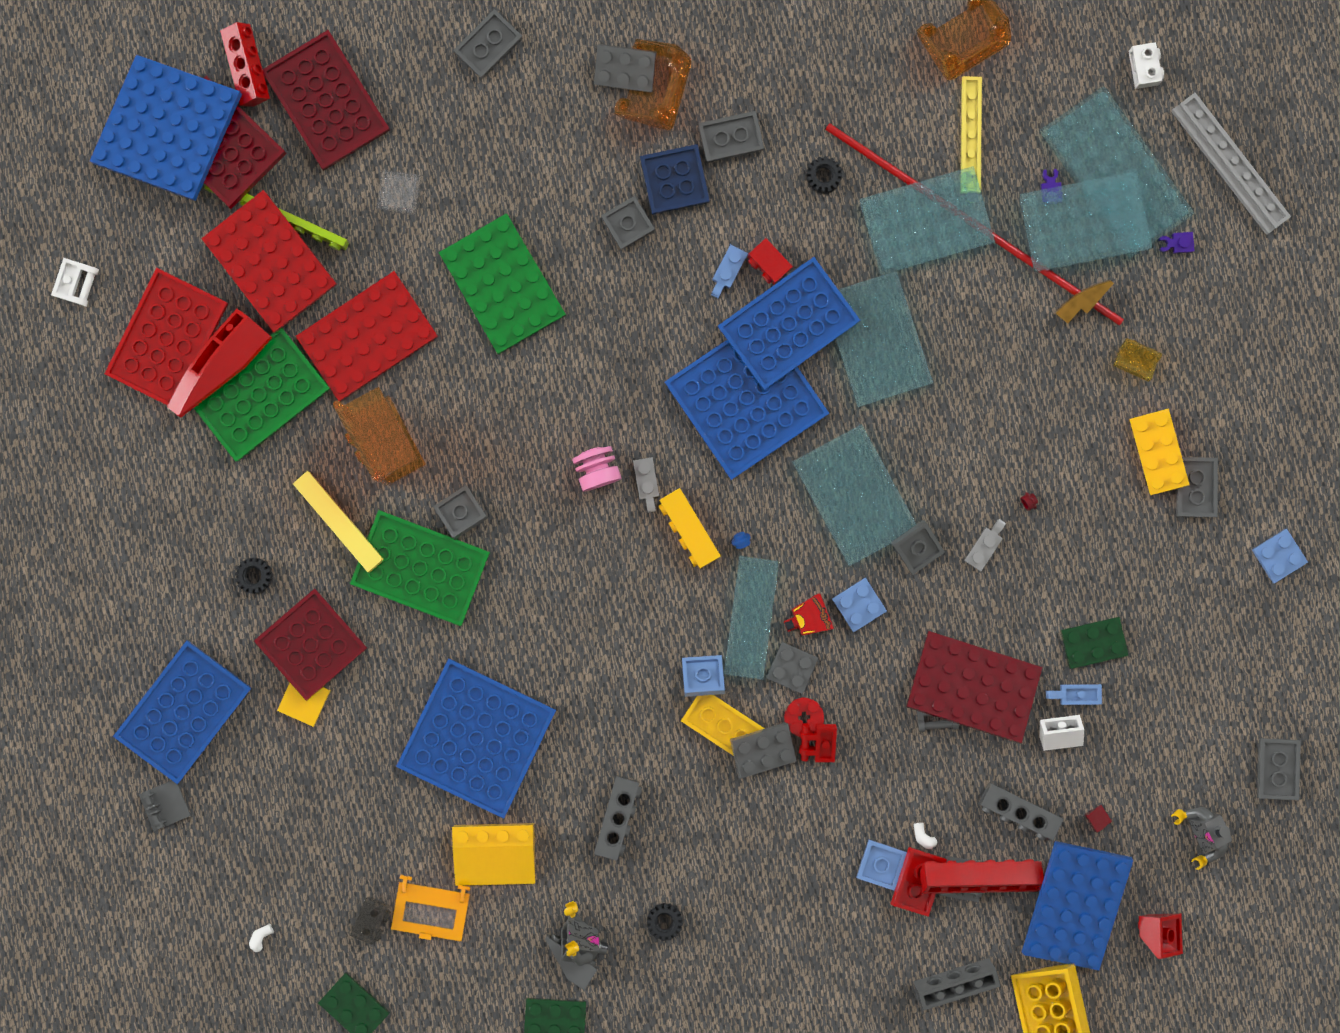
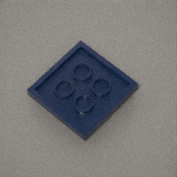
(674, 179)

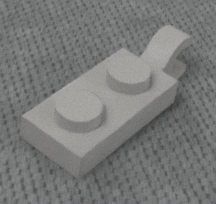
(646, 481)
(985, 546)

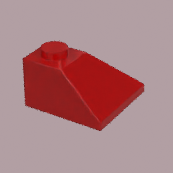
(1162, 934)

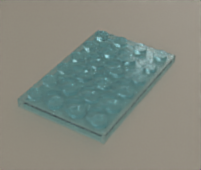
(927, 220)
(1085, 221)
(883, 348)
(854, 494)

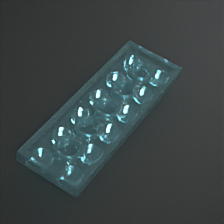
(751, 617)

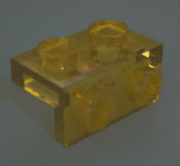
(1137, 359)

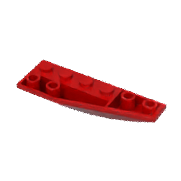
(218, 361)

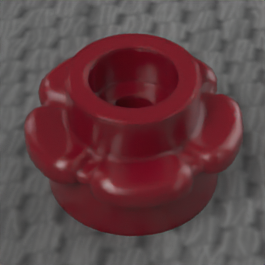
(1029, 501)

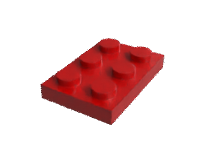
(908, 890)

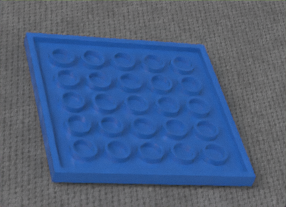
(165, 127)
(736, 414)
(476, 738)

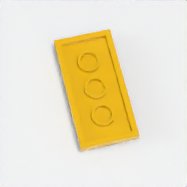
(1159, 452)
(718, 721)

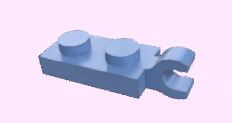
(728, 269)
(1077, 694)

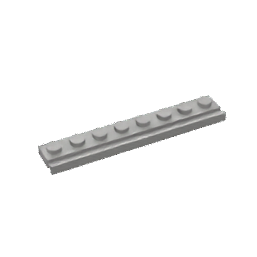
(1230, 163)

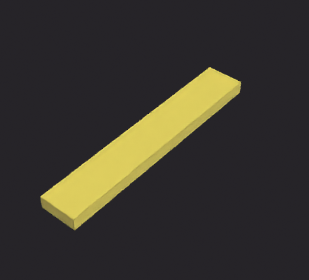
(971, 124)
(338, 521)

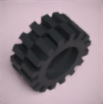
(832, 166)
(241, 575)
(664, 934)

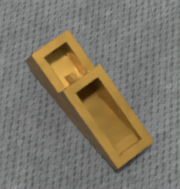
(1083, 300)

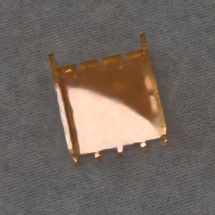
(379, 437)

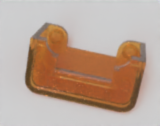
(966, 38)
(662, 104)

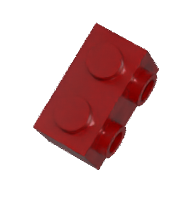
(769, 262)

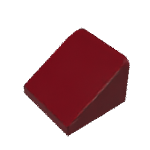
(1098, 818)

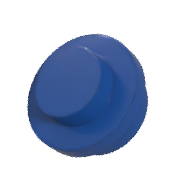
(741, 540)

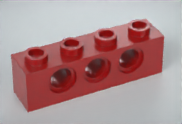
(245, 64)

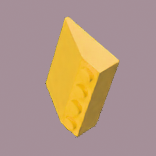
(494, 854)
(1050, 1000)

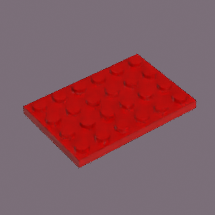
(269, 261)
(165, 336)
(366, 336)

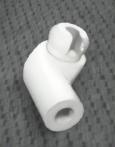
(922, 838)
(257, 937)

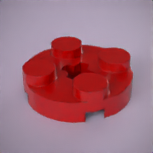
(796, 708)

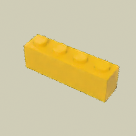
(689, 528)

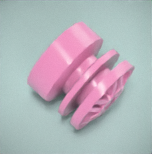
(596, 468)

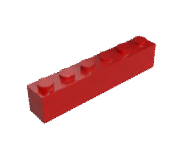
(981, 876)

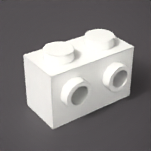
(1146, 65)
(1061, 732)

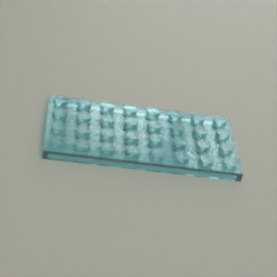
(1100, 142)

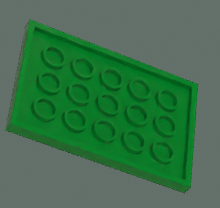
(502, 283)
(262, 396)
(422, 568)

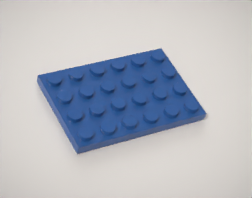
(788, 323)
(182, 712)
(1077, 905)

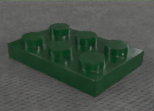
(1094, 642)
(353, 1006)
(554, 1016)

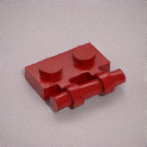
(825, 742)

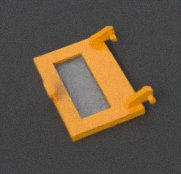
(430, 910)

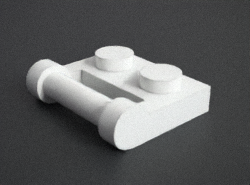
(68, 281)

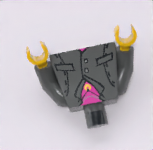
(1209, 831)
(579, 940)

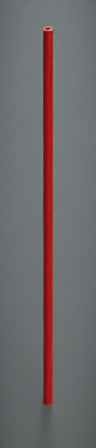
(998, 240)

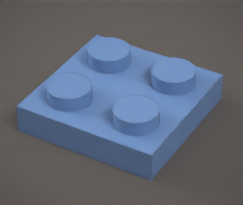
(1279, 556)
(859, 605)
(703, 675)
(881, 864)

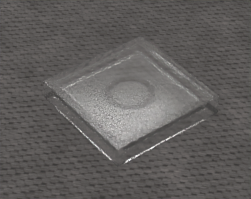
(399, 192)

